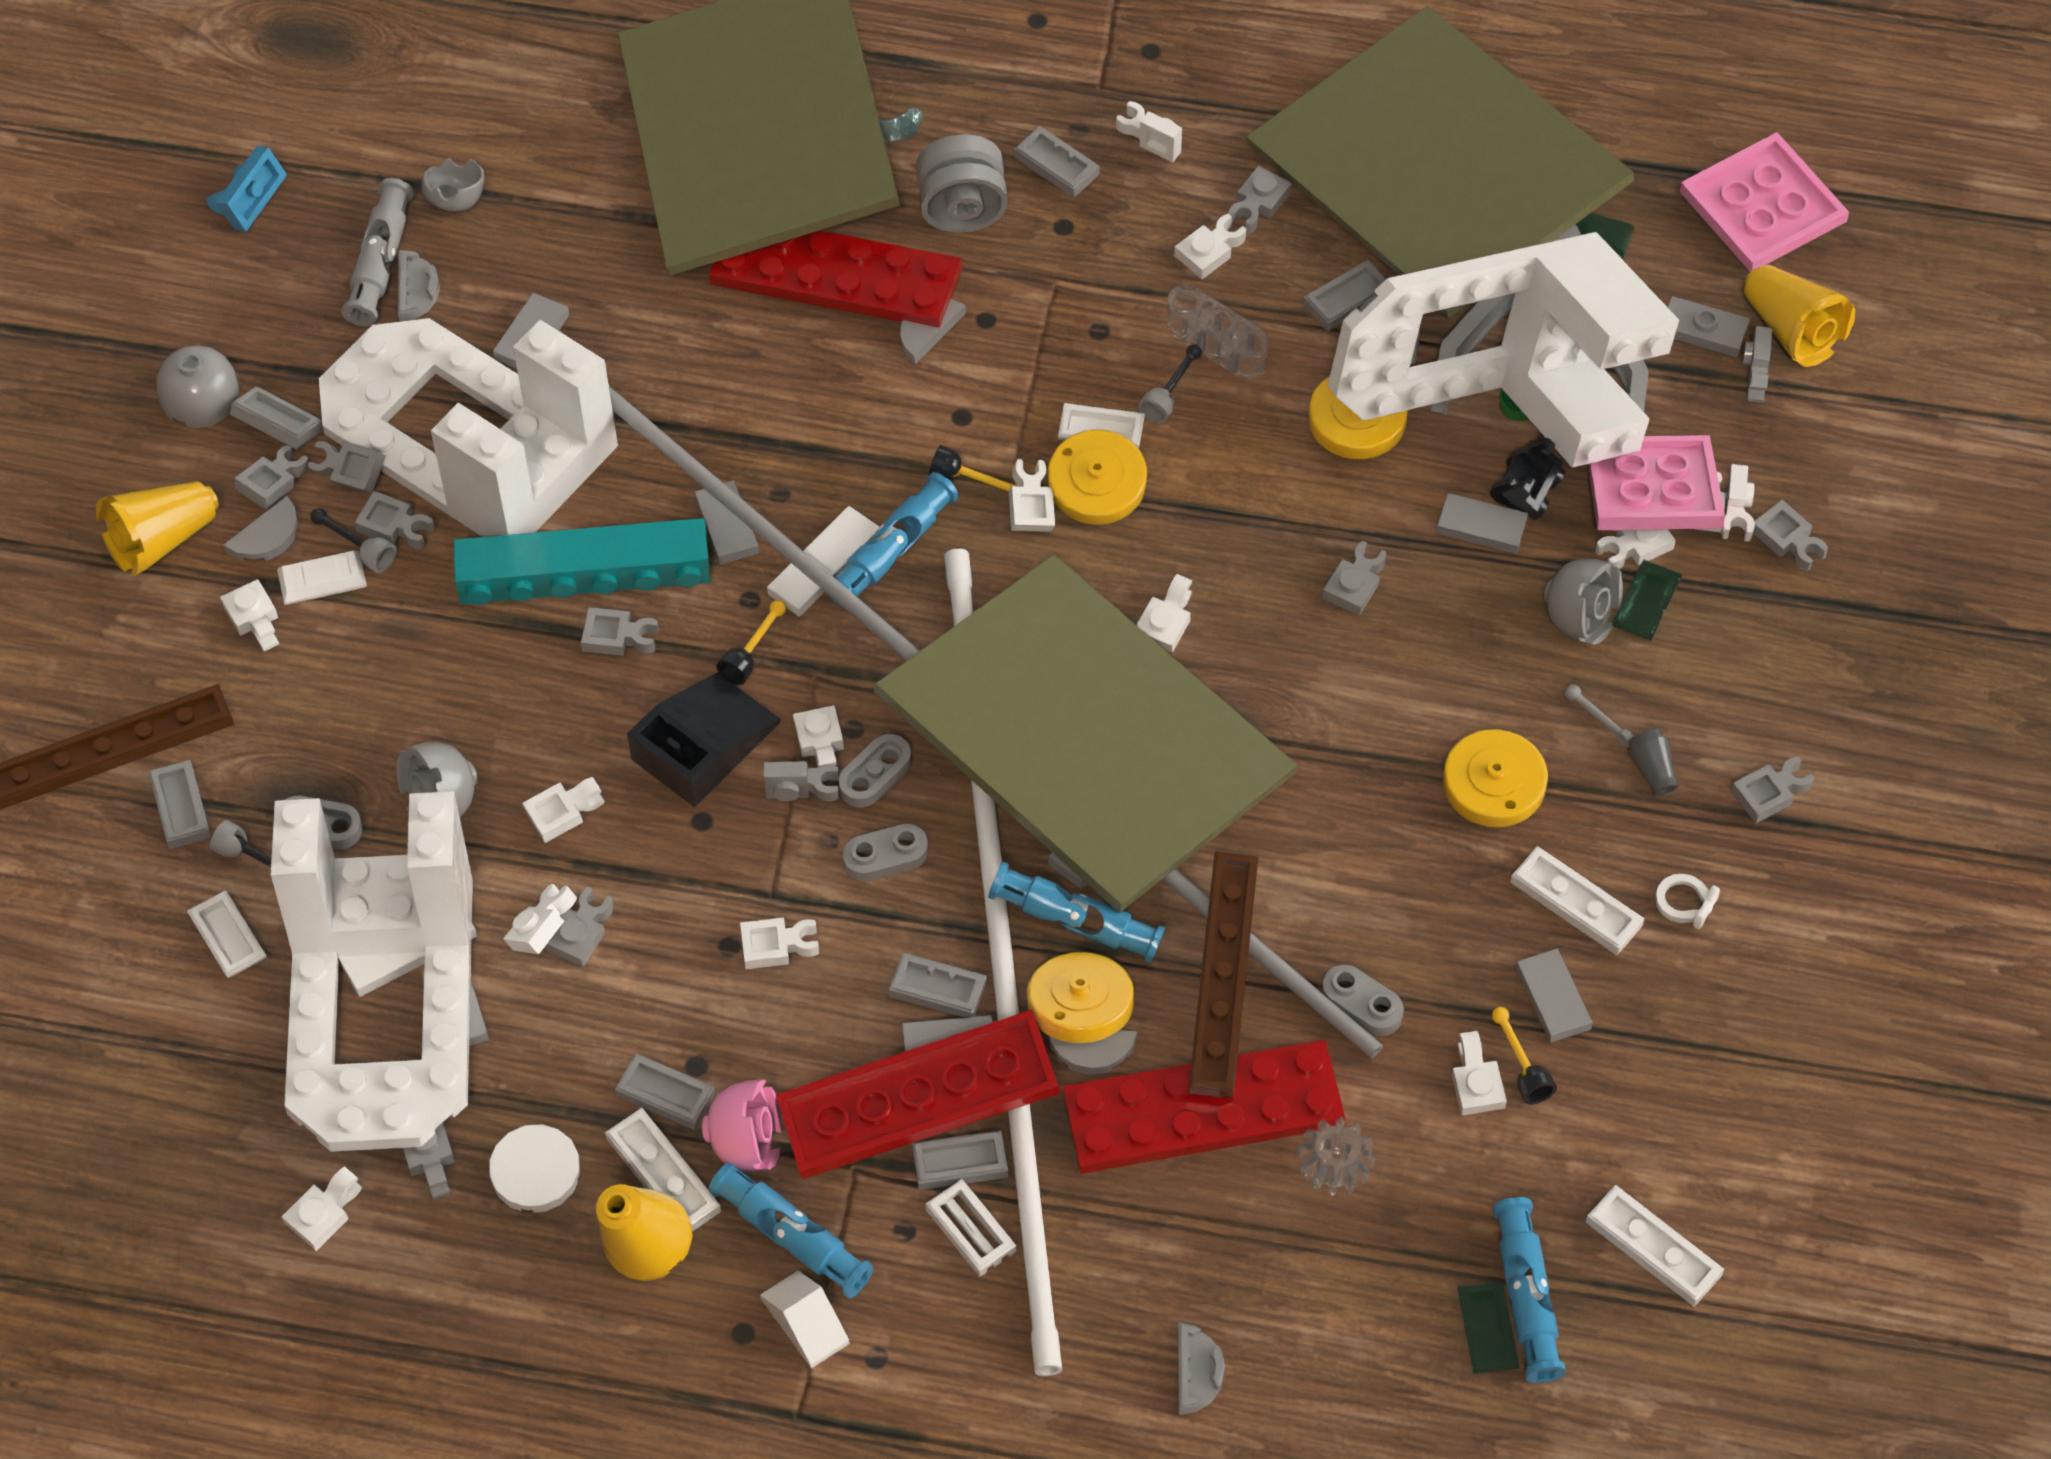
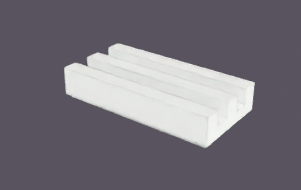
(992, 1255)

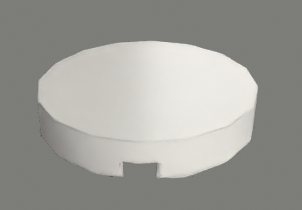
(534, 1168)

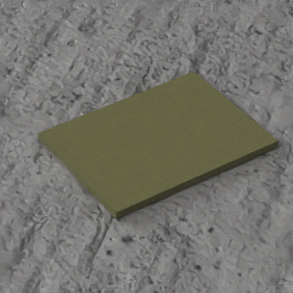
(755, 125)
(1437, 152)
(1086, 731)

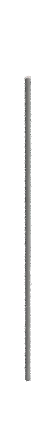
(906, 650)

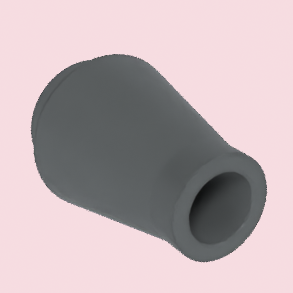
(1654, 760)

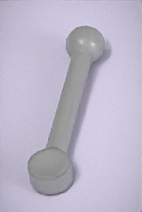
(1573, 693)

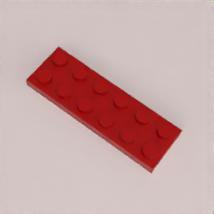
(847, 276)
(917, 1094)
(1156, 1118)

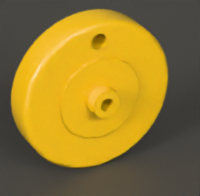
(1345, 432)
(1097, 476)
(1495, 778)
(1080, 997)

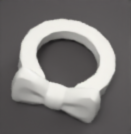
(1696, 916)

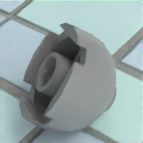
(197, 386)
(1583, 597)
(436, 768)

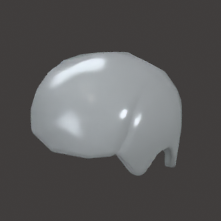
(453, 186)

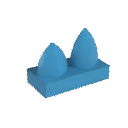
(249, 190)

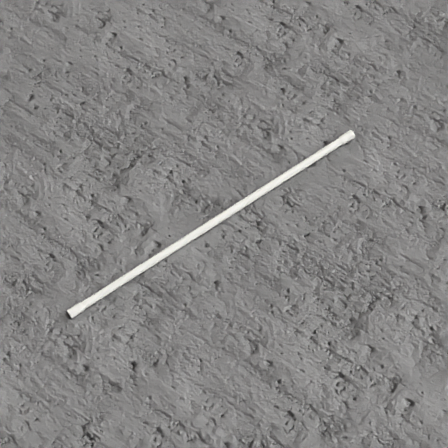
(1044, 1333)

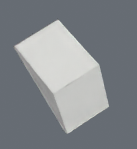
(806, 1317)

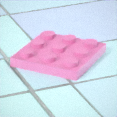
(1764, 202)
(1659, 487)

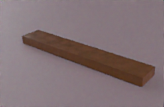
(113, 745)
(1223, 975)

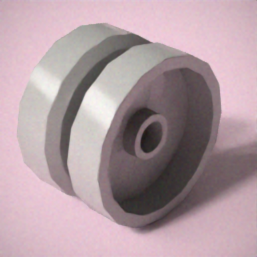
(961, 183)

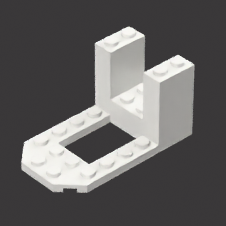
(1568, 322)
(480, 473)
(365, 910)

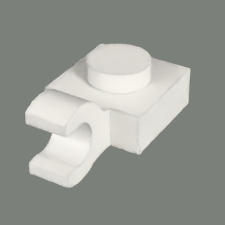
(1155, 133)
(1738, 495)
(252, 611)
(1166, 619)
(819, 734)
(558, 811)
(1477, 1083)
(321, 1214)

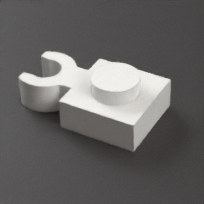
(1208, 249)
(1029, 502)
(1636, 544)
(538, 924)
(768, 942)

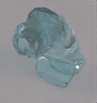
(902, 126)

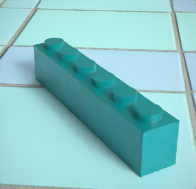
(581, 561)

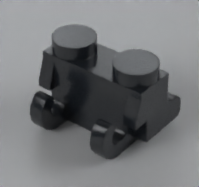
(1529, 477)

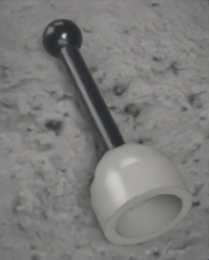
(1157, 402)
(374, 552)
(231, 840)

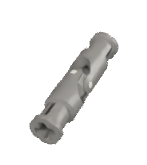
(373, 263)

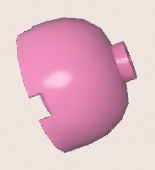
(743, 1124)

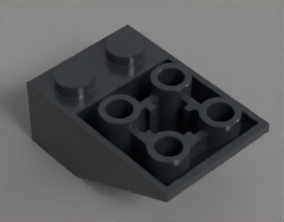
(699, 736)

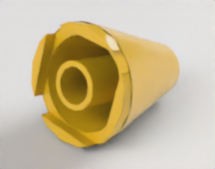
(1800, 312)
(153, 522)
(642, 1231)

